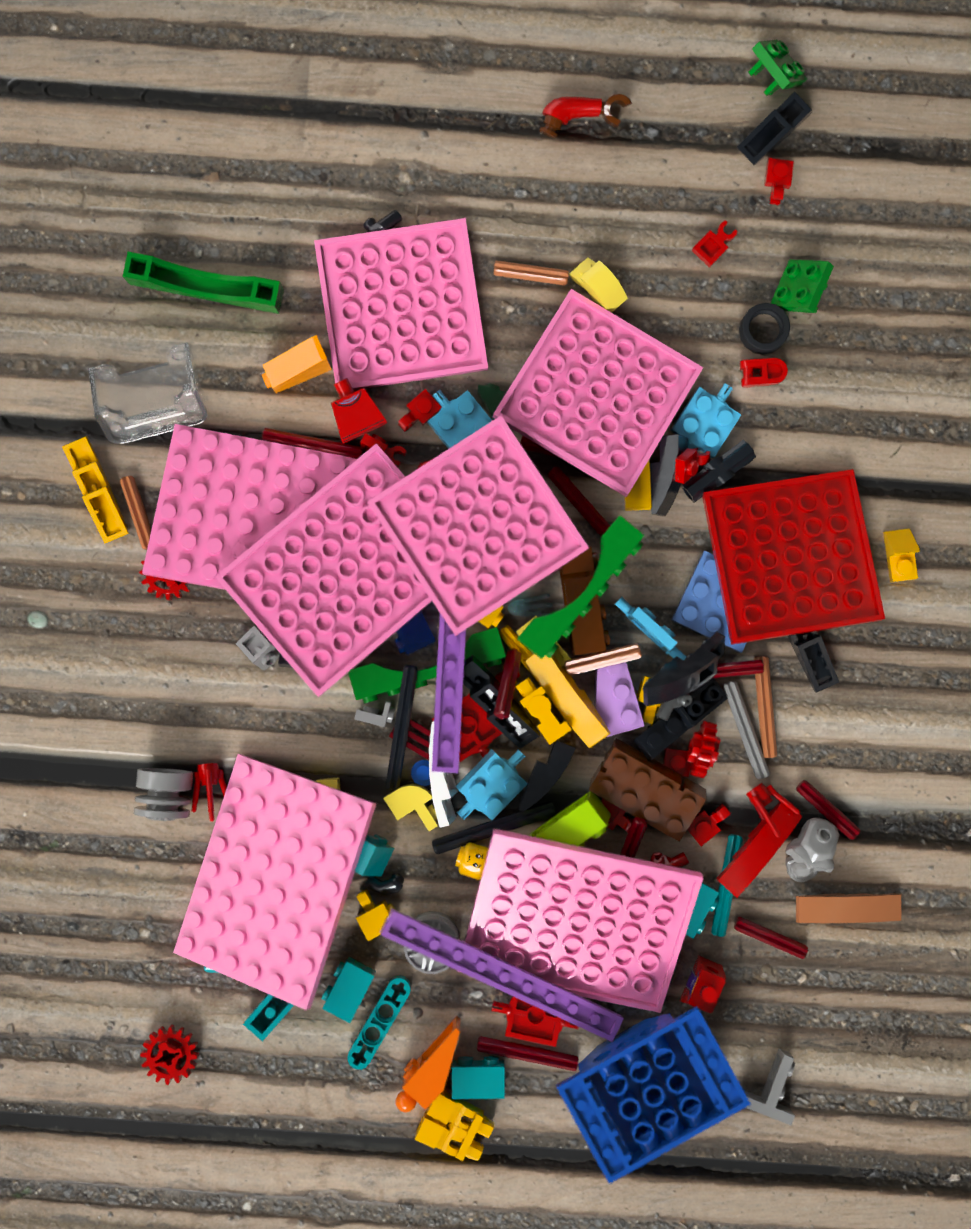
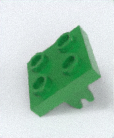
(775, 57)
(802, 285)

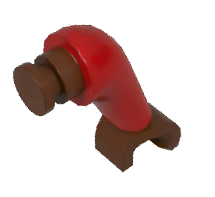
(564, 109)

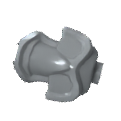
(812, 850)

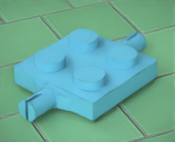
(457, 418)
(707, 420)
(644, 620)
(491, 784)

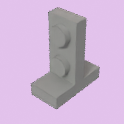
(775, 1090)

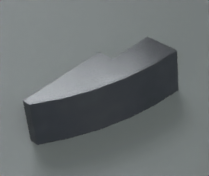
(775, 128)
(663, 483)
(546, 774)

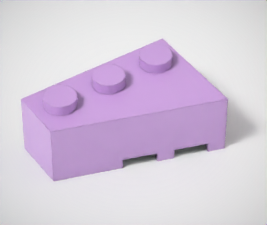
(616, 699)

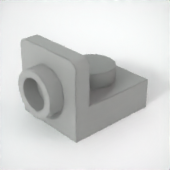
(258, 648)
(371, 715)

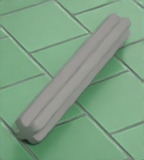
(746, 730)

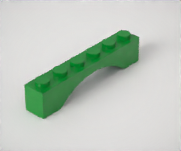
(234, 290)
(615, 546)
(373, 679)

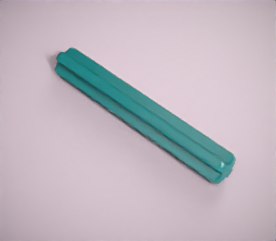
(725, 897)

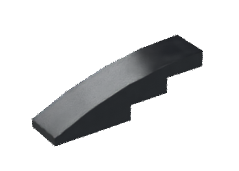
(814, 660)
(484, 692)

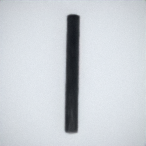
(401, 727)
(486, 829)

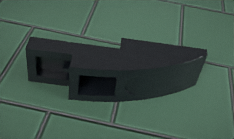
(682, 676)
(664, 733)

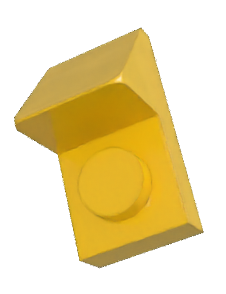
(900, 555)

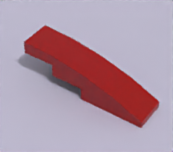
(758, 850)

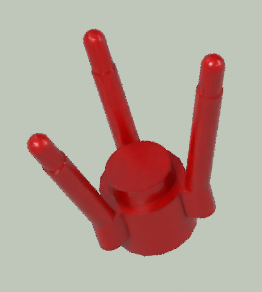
(208, 775)
(761, 797)

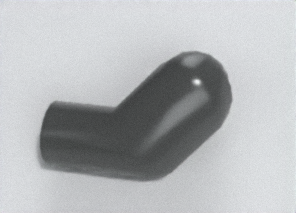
(666, 708)

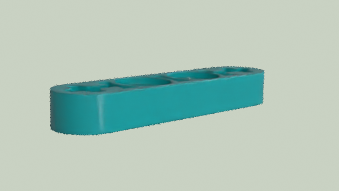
(381, 1023)

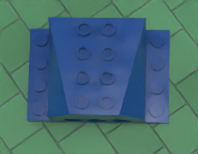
(651, 1091)

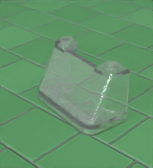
(149, 398)

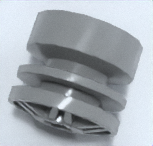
(163, 793)
(441, 922)

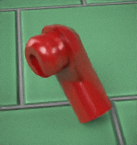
(678, 861)

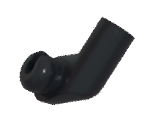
(384, 224)
(385, 887)

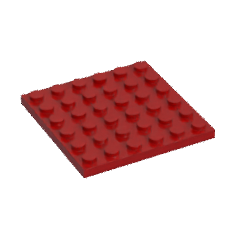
(792, 556)

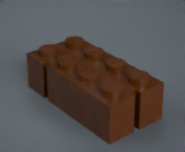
(589, 633)
(647, 790)

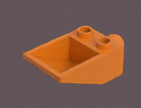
(427, 1075)

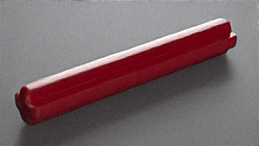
(311, 443)
(578, 500)
(527, 1053)

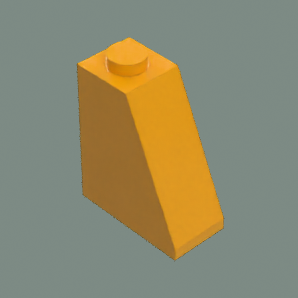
(296, 365)

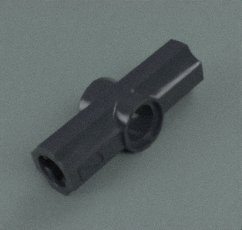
(718, 471)

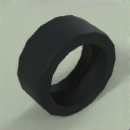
(775, 312)

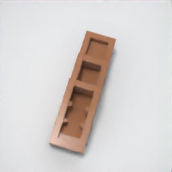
(848, 908)

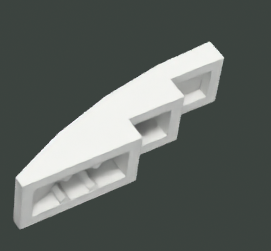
(442, 790)

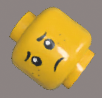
(471, 860)

